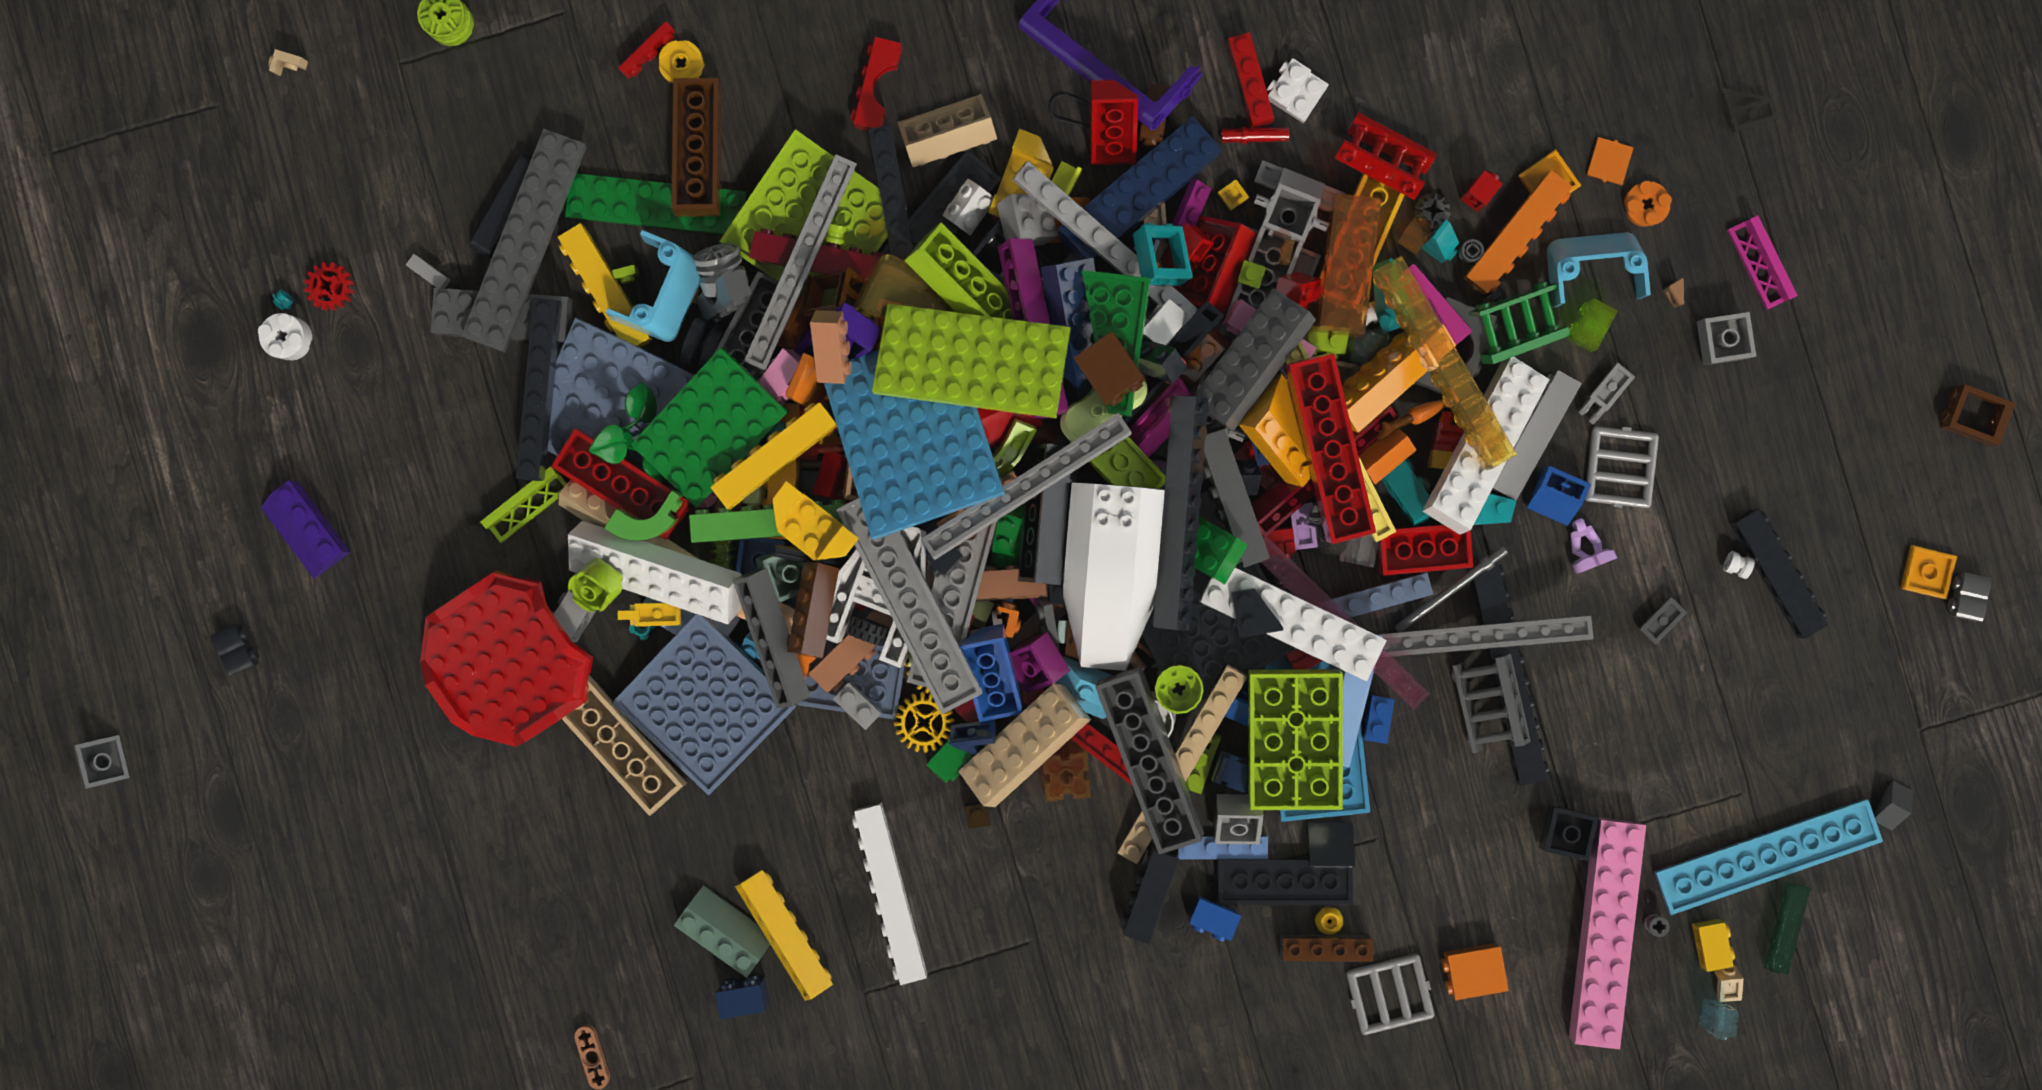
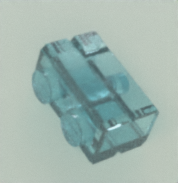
(1719, 1019)

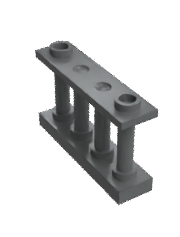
(1507, 689)

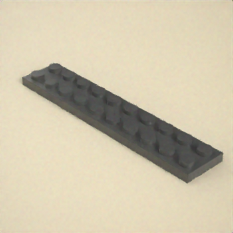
(524, 240)

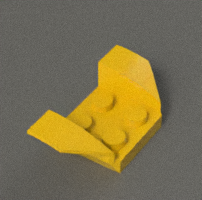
(1025, 148)
(810, 525)

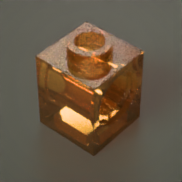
(1415, 234)

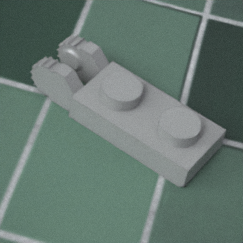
(1607, 391)

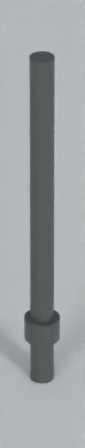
(1487, 563)

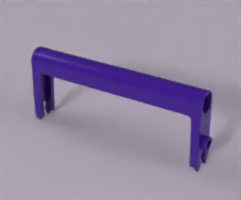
(1091, 68)

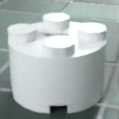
(273, 333)

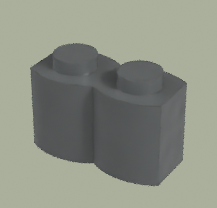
(1969, 597)

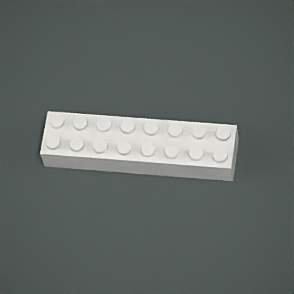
(1464, 481)
(658, 572)
(1304, 625)

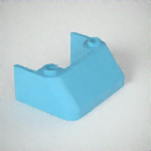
(1565, 254)
(674, 298)

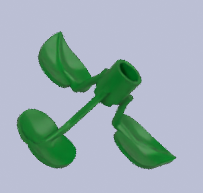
(613, 442)

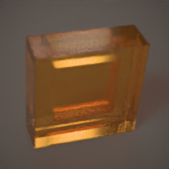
(1286, 251)

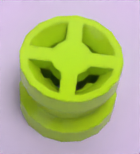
(835, 234)

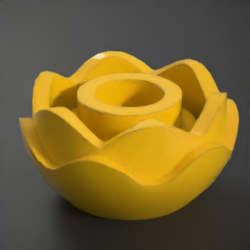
(1322, 918)

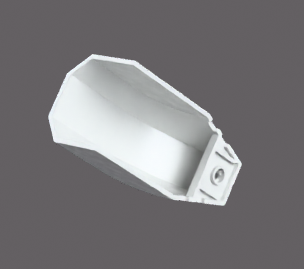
(1111, 569)

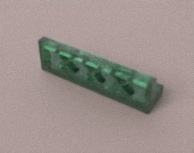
(1787, 928)

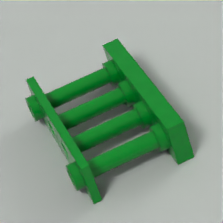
(1534, 338)

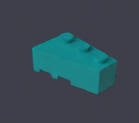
(1409, 493)
(1495, 510)

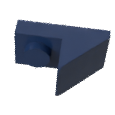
(972, 735)

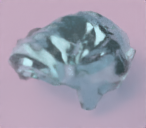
(1364, 348)

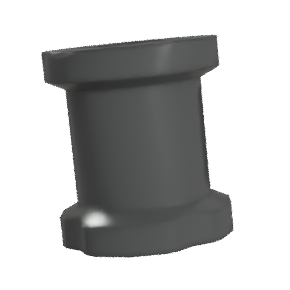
(1661, 930)

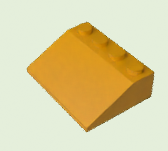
(1276, 432)

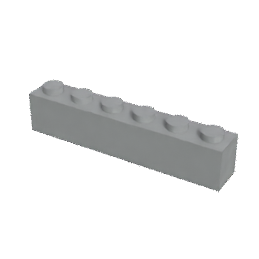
(1536, 434)

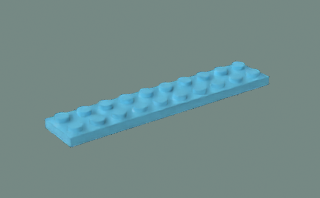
(1768, 856)

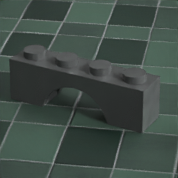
(731, 293)

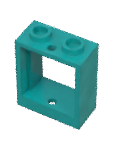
(1147, 260)

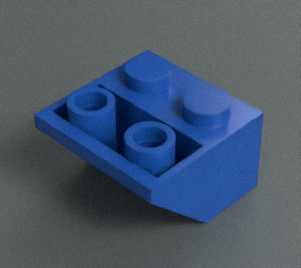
(1558, 495)

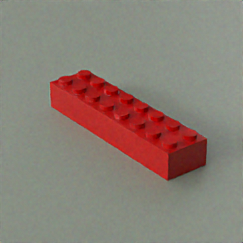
(1330, 448)

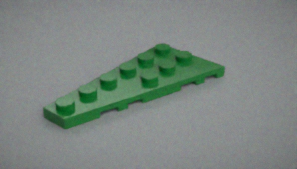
(1119, 306)

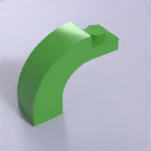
(633, 528)

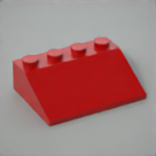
(1220, 268)

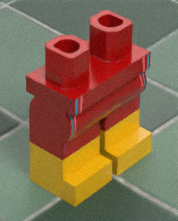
(1444, 440)

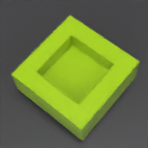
(626, 274)
(1251, 274)

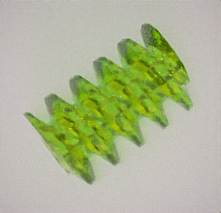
(723, 553)

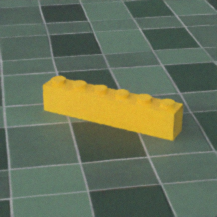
(599, 281)
(774, 455)
(784, 935)

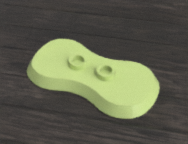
(1091, 412)

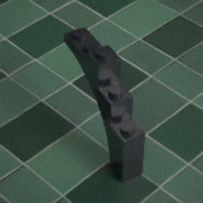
(1185, 342)

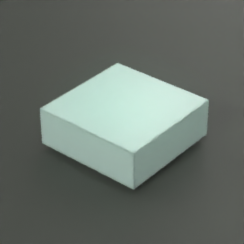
(1062, 631)

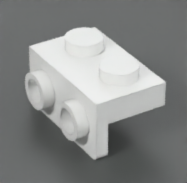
(968, 206)

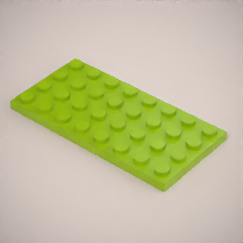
(971, 360)

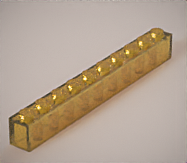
(1443, 363)

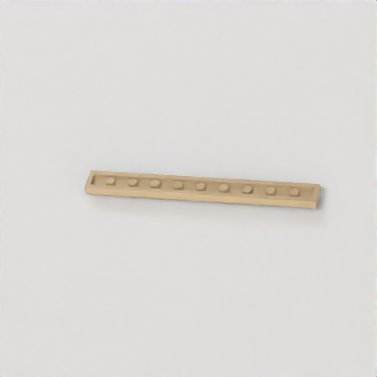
(1190, 750)

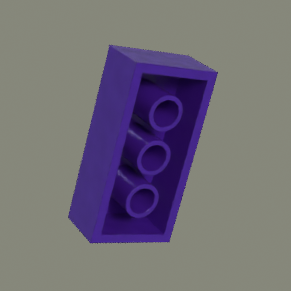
(861, 334)

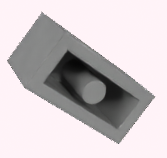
(857, 705)

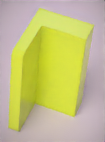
(1066, 177)

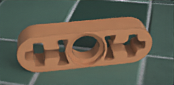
(603, 1070)

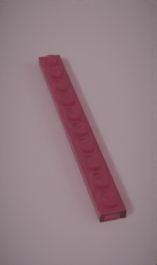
(1304, 588)

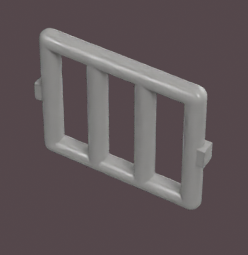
(1647, 481)
(1387, 1023)

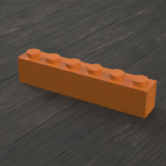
(1518, 232)

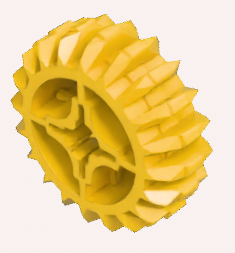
(916, 713)

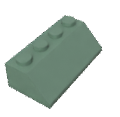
(723, 931)

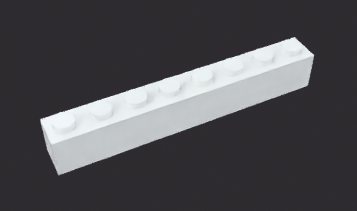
(890, 892)

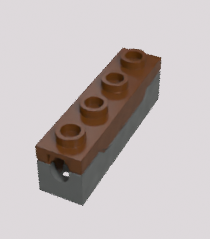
(1326, 947)

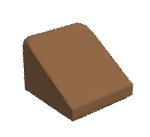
(1675, 293)

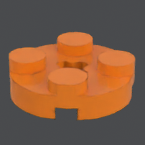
(1651, 216)

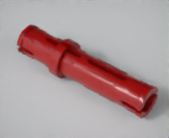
(1254, 135)

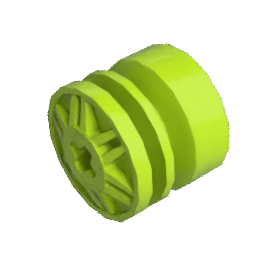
(453, 27)
(1191, 694)

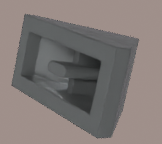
(1894, 806)

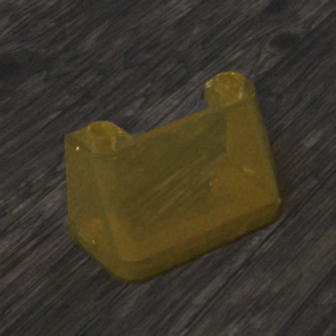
(898, 284)

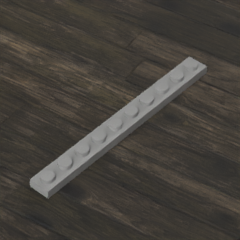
(1092, 232)
(800, 262)
(1027, 486)
(1489, 636)

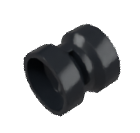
(1494, 297)

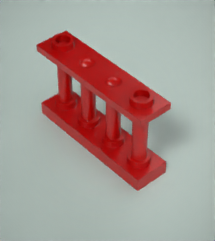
(1392, 144)

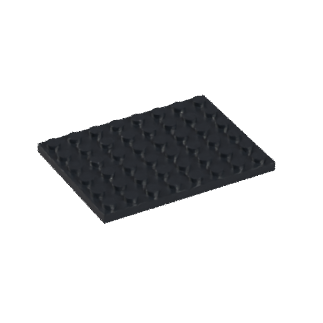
(1212, 634)

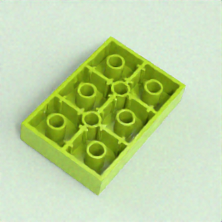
(1295, 739)

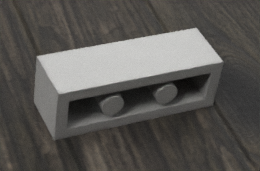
(427, 272)

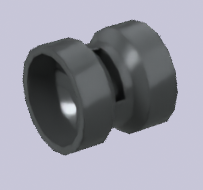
(1467, 254)

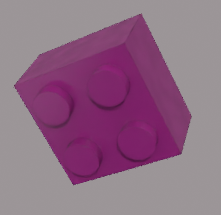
(1038, 662)

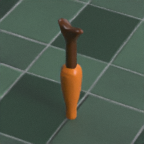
(1414, 415)

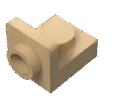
(282, 59)
(1729, 984)

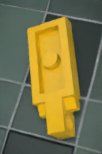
(652, 615)

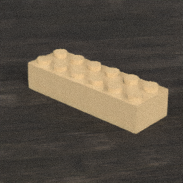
(1024, 745)

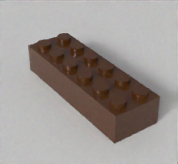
(696, 147)

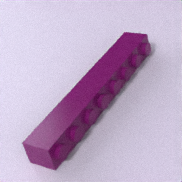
(1026, 290)

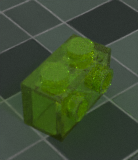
(1592, 324)

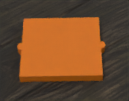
(1609, 161)

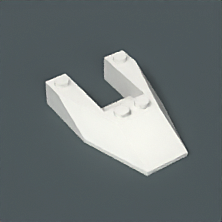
(856, 585)

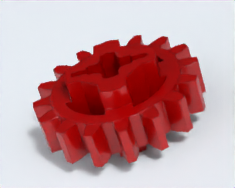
(320, 290)

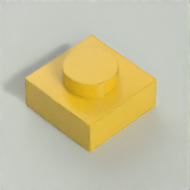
(1233, 195)

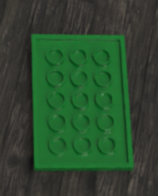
(709, 426)

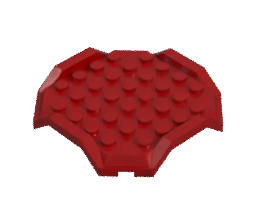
(502, 661)

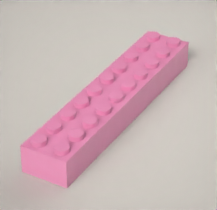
(1607, 933)

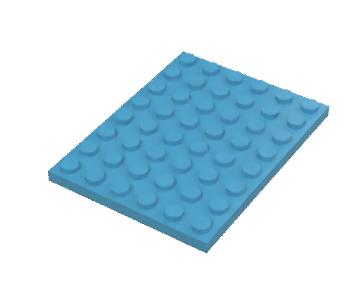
(910, 454)

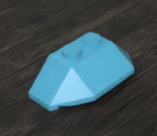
(1081, 684)

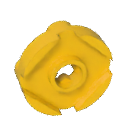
(680, 50)

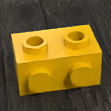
(1713, 945)

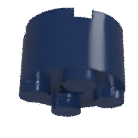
(1231, 771)

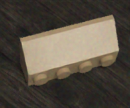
(947, 130)

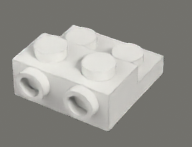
(1296, 90)

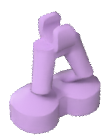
(1587, 561)

